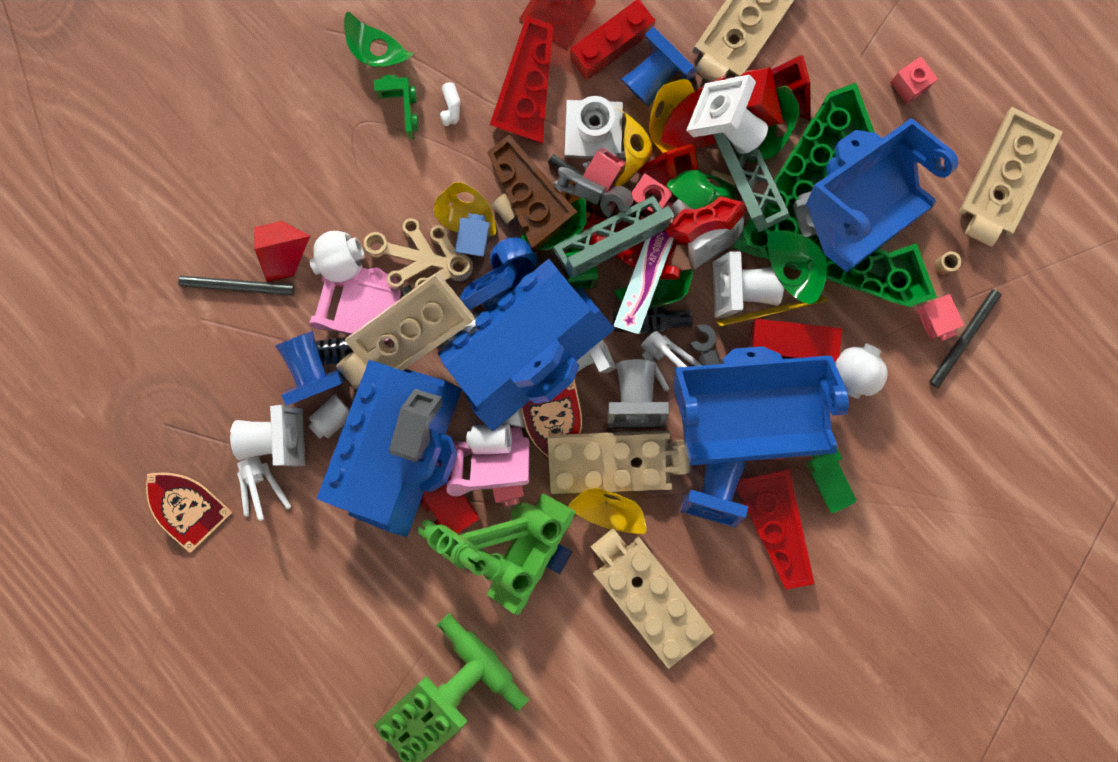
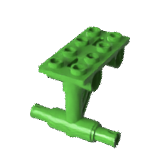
(535, 539)
(429, 714)

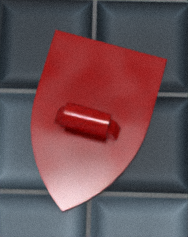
(675, 128)

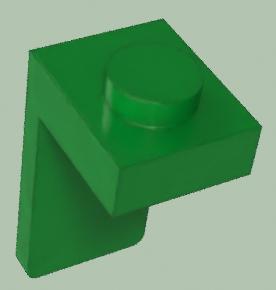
(393, 87)
(831, 481)

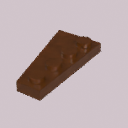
(534, 198)

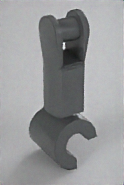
(594, 192)
(708, 356)

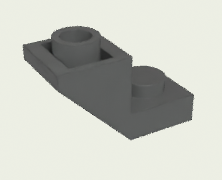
(412, 426)

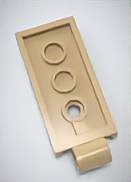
(748, 20)
(1012, 167)
(414, 323)
(605, 461)
(657, 606)

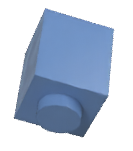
(473, 235)

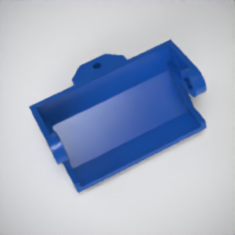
(875, 190)
(525, 345)
(759, 406)
(362, 471)

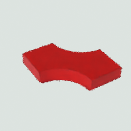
(720, 214)

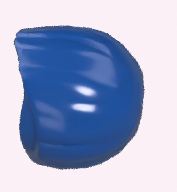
(517, 250)

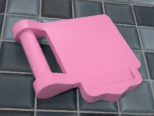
(359, 303)
(491, 469)

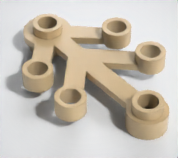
(423, 257)

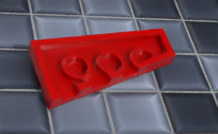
(525, 87)
(778, 523)

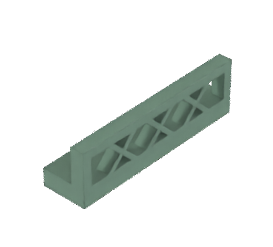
(746, 188)
(615, 242)

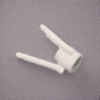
(659, 346)
(251, 473)

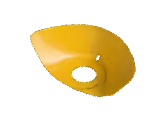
(671, 95)
(634, 159)
(450, 215)
(619, 515)

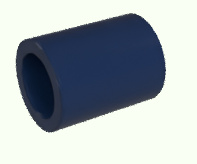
(559, 559)

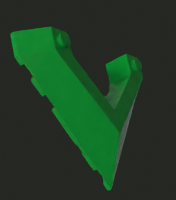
(889, 276)

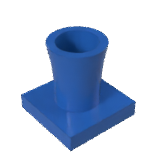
(657, 68)
(490, 287)
(306, 368)
(717, 493)

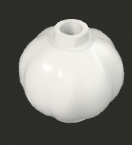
(337, 256)
(862, 370)

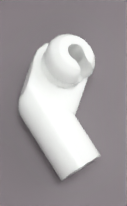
(453, 102)

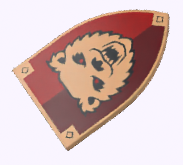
(555, 417)
(184, 508)

